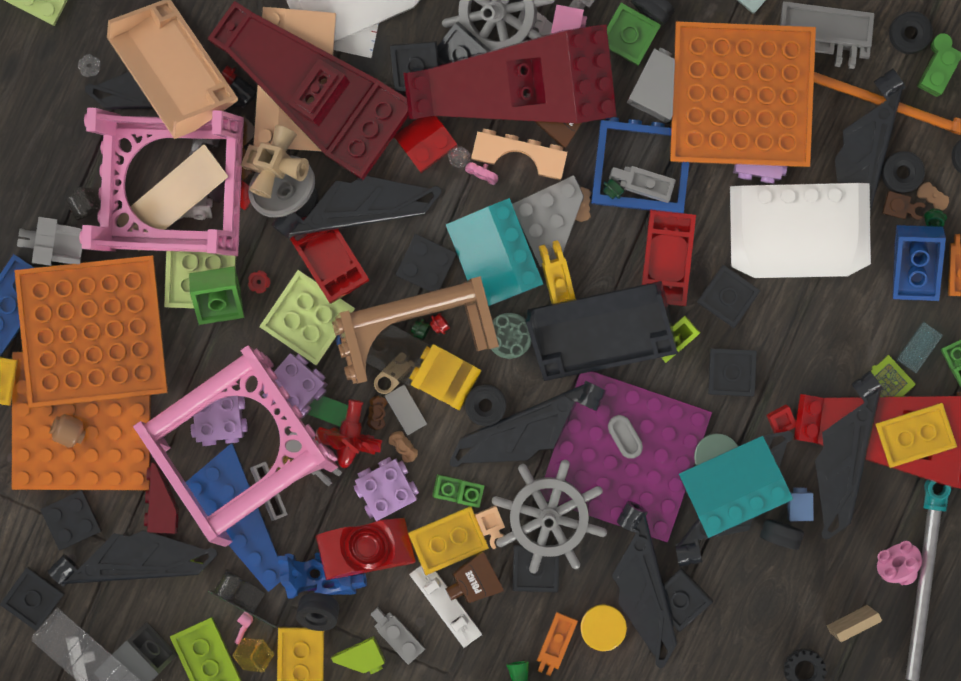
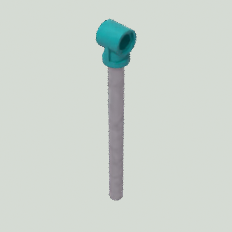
(935, 504)

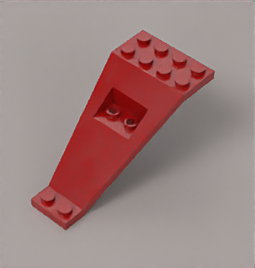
(819, 414)

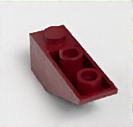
(163, 509)

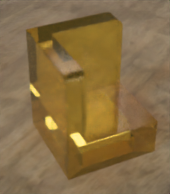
(253, 655)

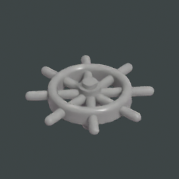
(498, 13)
(549, 516)

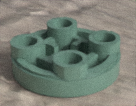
(511, 335)
(713, 446)

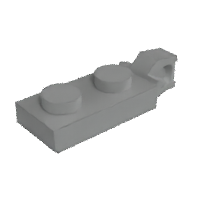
(644, 182)
(397, 635)

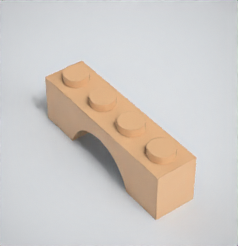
(490, 148)

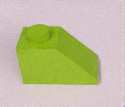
(361, 657)

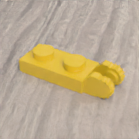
(557, 274)

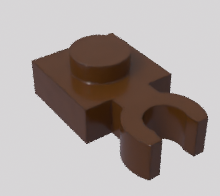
(899, 206)

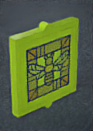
(892, 378)

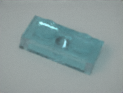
(919, 347)

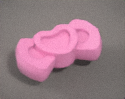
(482, 172)

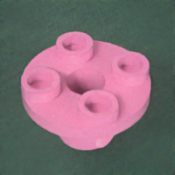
(899, 563)

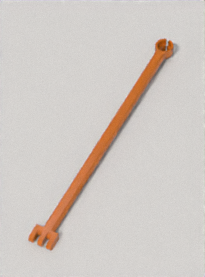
(952, 126)

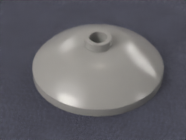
(286, 197)

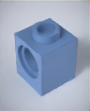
(801, 506)

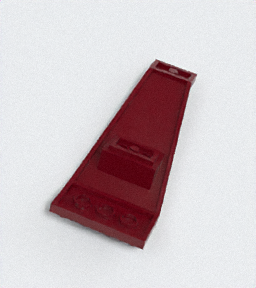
(563, 77)
(350, 113)

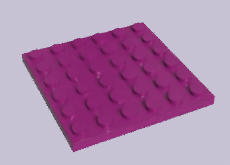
(652, 480)

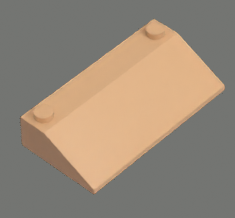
(314, 28)
(170, 66)

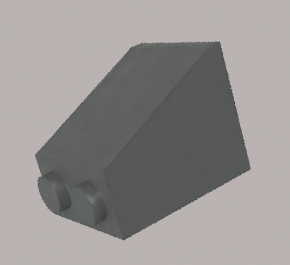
(145, 653)

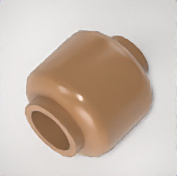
(67, 430)

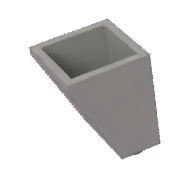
(656, 86)

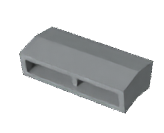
(277, 497)

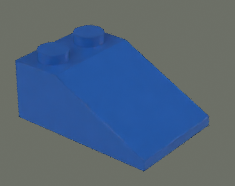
(918, 262)

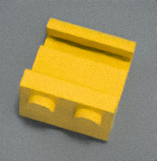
(445, 376)

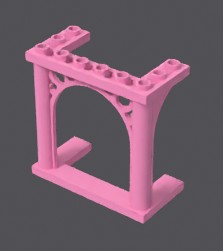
(110, 236)
(307, 460)

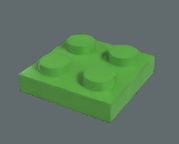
(630, 33)

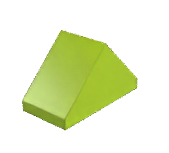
(684, 333)

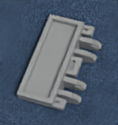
(833, 27)

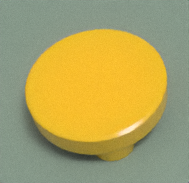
(603, 627)

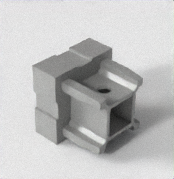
(52, 242)

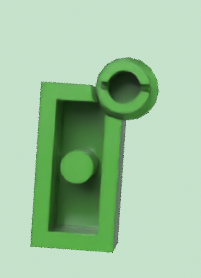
(940, 66)

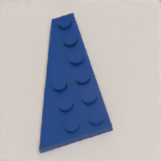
(216, 486)

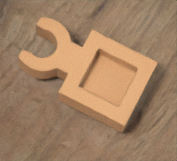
(490, 523)

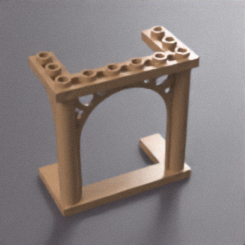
(363, 326)

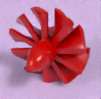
(348, 438)

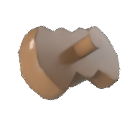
(933, 196)
(583, 213)
(403, 446)

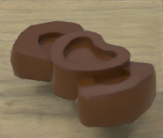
(376, 412)

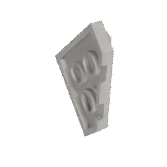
(550, 215)

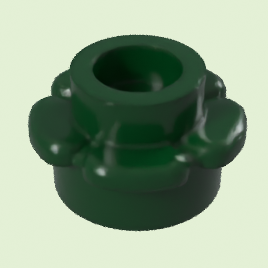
(612, 189)
(935, 218)
(421, 329)

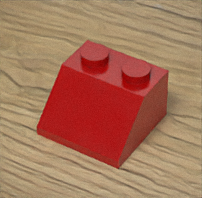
(425, 141)

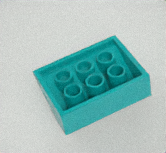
(495, 248)
(735, 486)

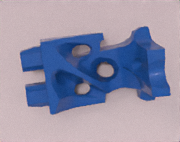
(296, 578)

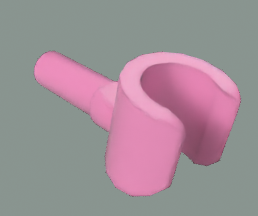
(245, 620)

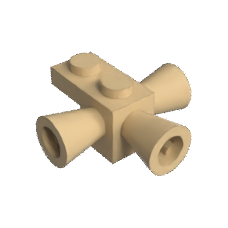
(274, 162)

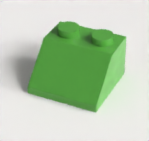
(216, 295)

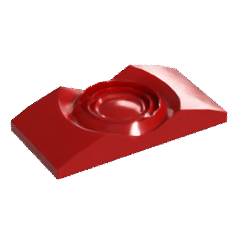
(669, 253)
(330, 262)
(365, 548)

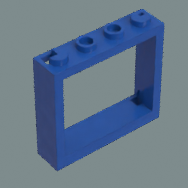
(633, 203)

